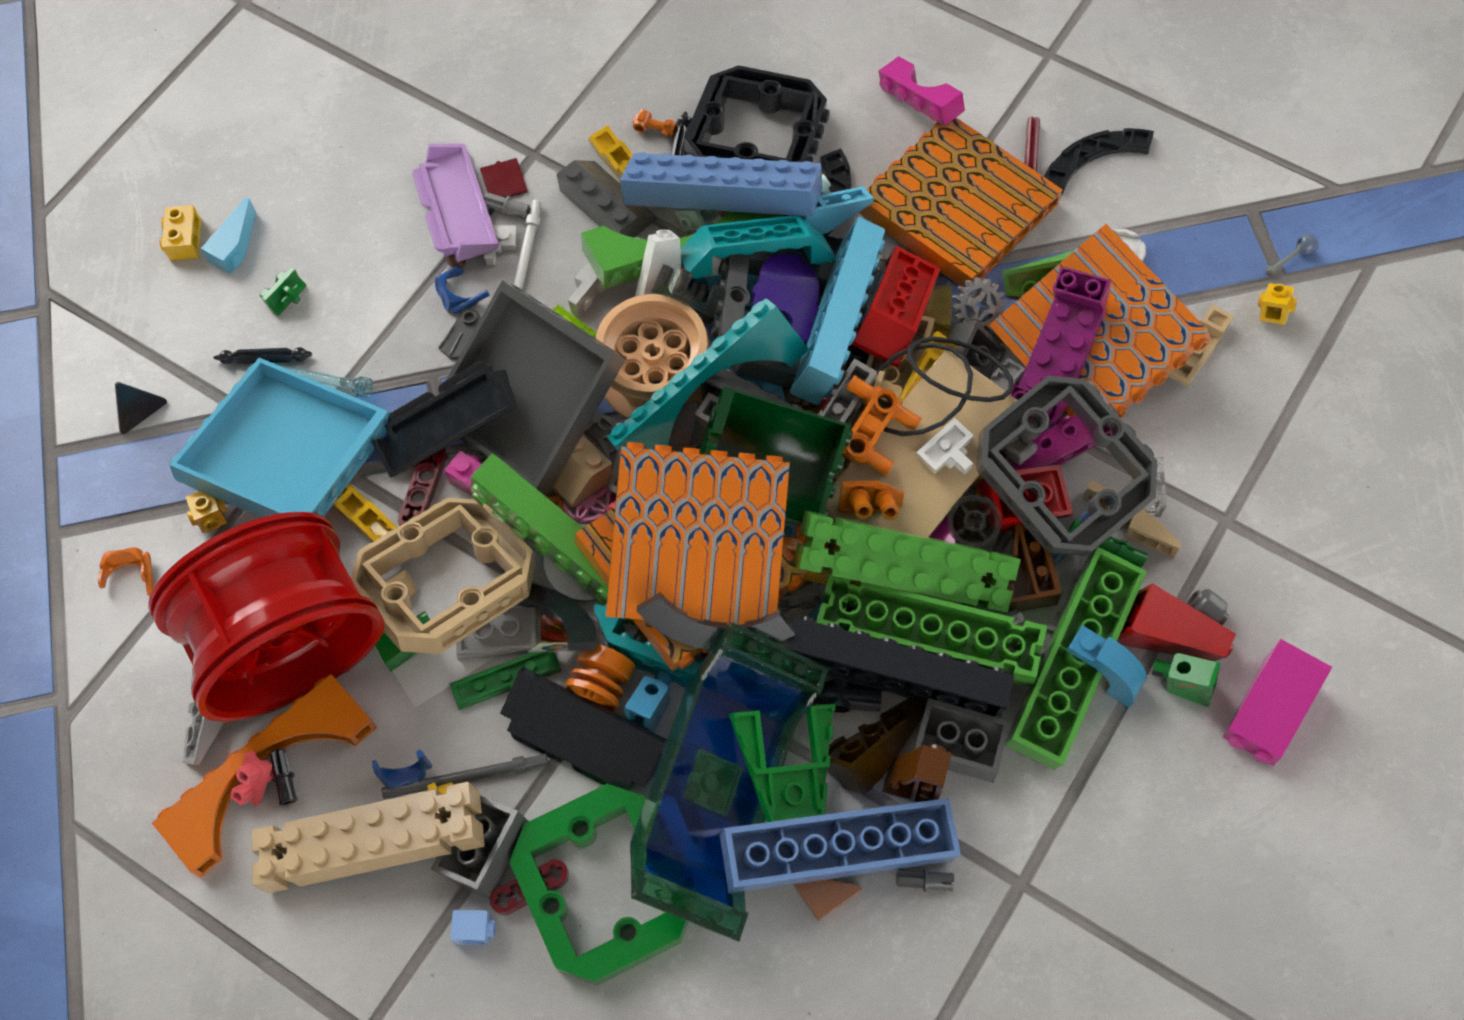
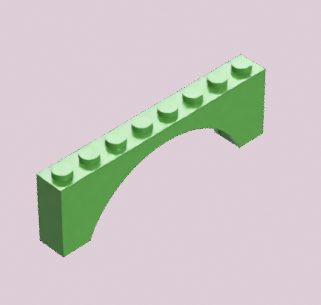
(620, 257)

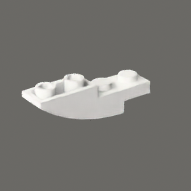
(587, 288)

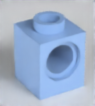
(472, 927)

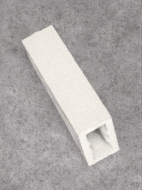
(660, 250)

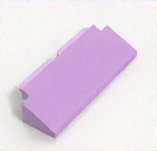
(456, 205)

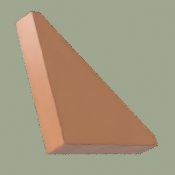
(826, 895)

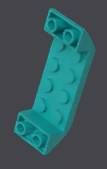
(752, 237)
(642, 655)

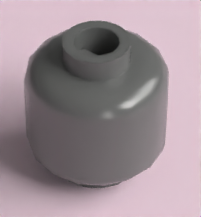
(1210, 605)

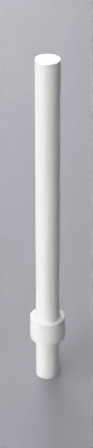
(532, 224)

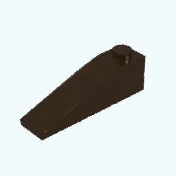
(867, 755)

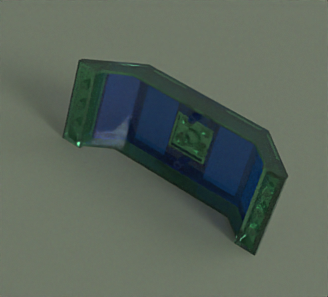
(705, 779)

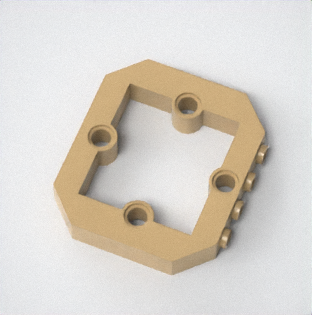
(475, 606)

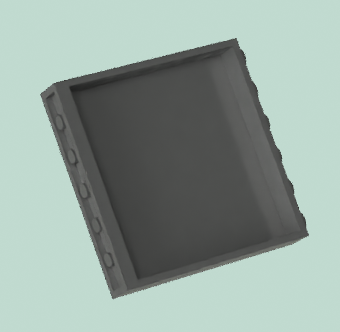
(555, 379)

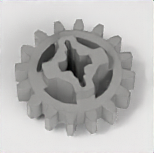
(981, 295)

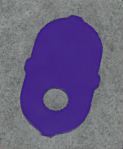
(791, 288)

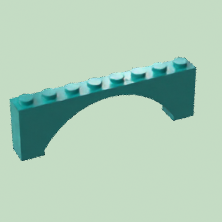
(757, 336)

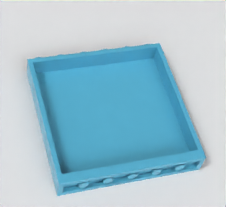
(280, 443)

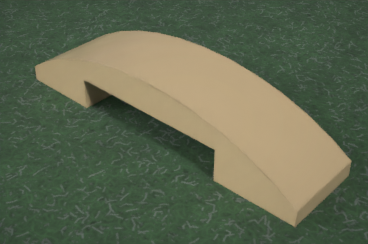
(1216, 322)

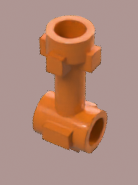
(643, 120)

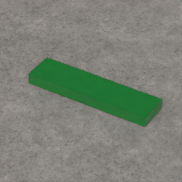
(500, 678)

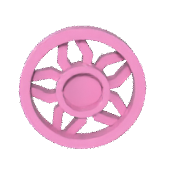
(589, 505)

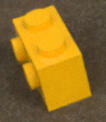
(180, 232)

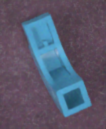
(1112, 660)

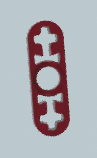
(513, 903)

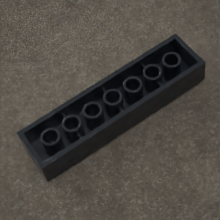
(902, 669)

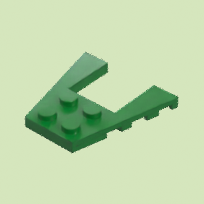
(791, 789)

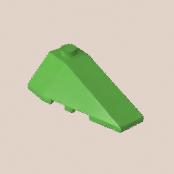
(1023, 277)

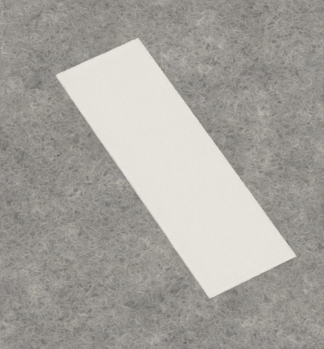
(431, 673)

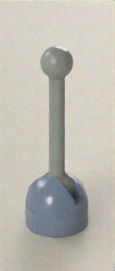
(1305, 244)

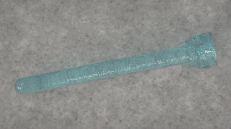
(360, 386)

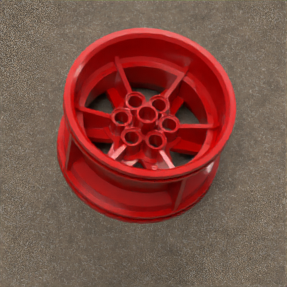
(265, 614)

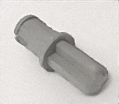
(507, 205)

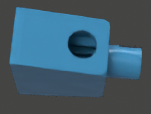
(649, 701)

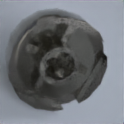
(974, 521)

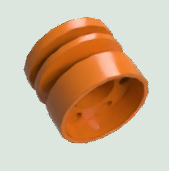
(601, 676)

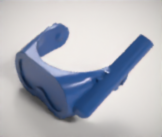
(450, 301)
(403, 776)

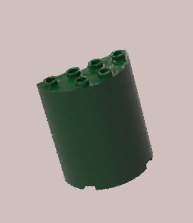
(771, 428)

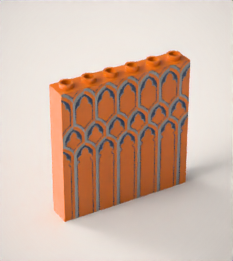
(1142, 330)
(697, 533)

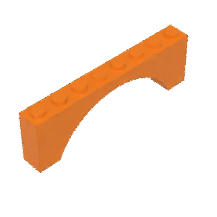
(196, 820)

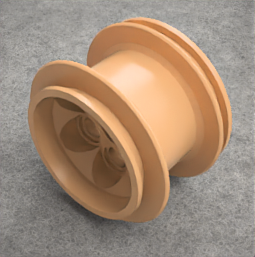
(654, 339)

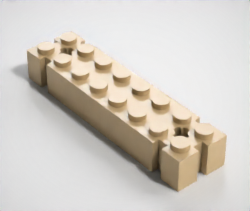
(367, 838)

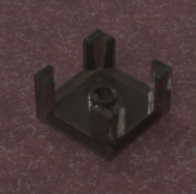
(692, 298)

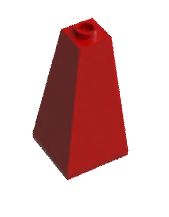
(1171, 626)

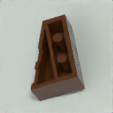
(1036, 578)
(918, 774)

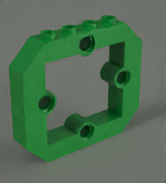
(556, 829)

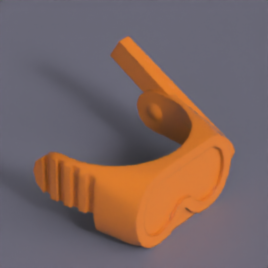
(130, 556)

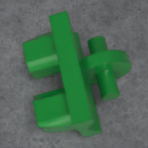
(283, 292)

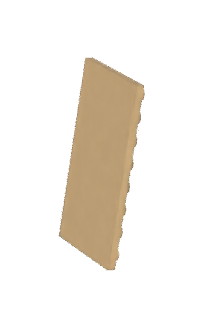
(927, 494)

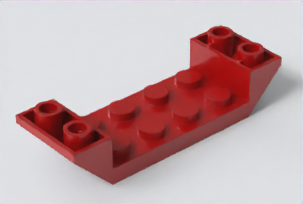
(897, 305)

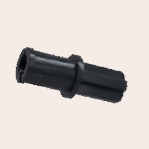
(283, 777)

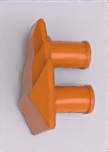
(870, 497)

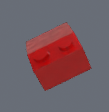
(1055, 498)

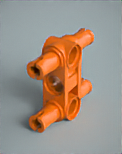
(873, 421)

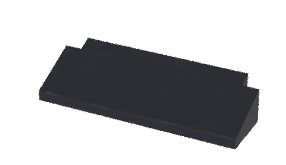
(437, 421)
(581, 732)

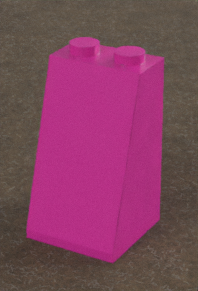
(1276, 702)

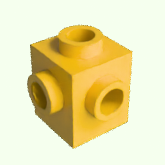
(1277, 303)
(206, 511)

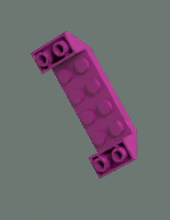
(1066, 332)

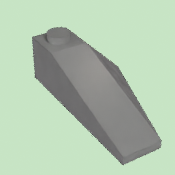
(199, 735)

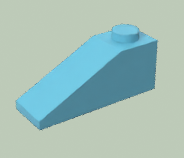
(838, 207)
(231, 240)

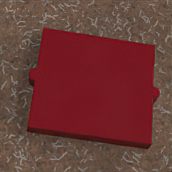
(504, 178)

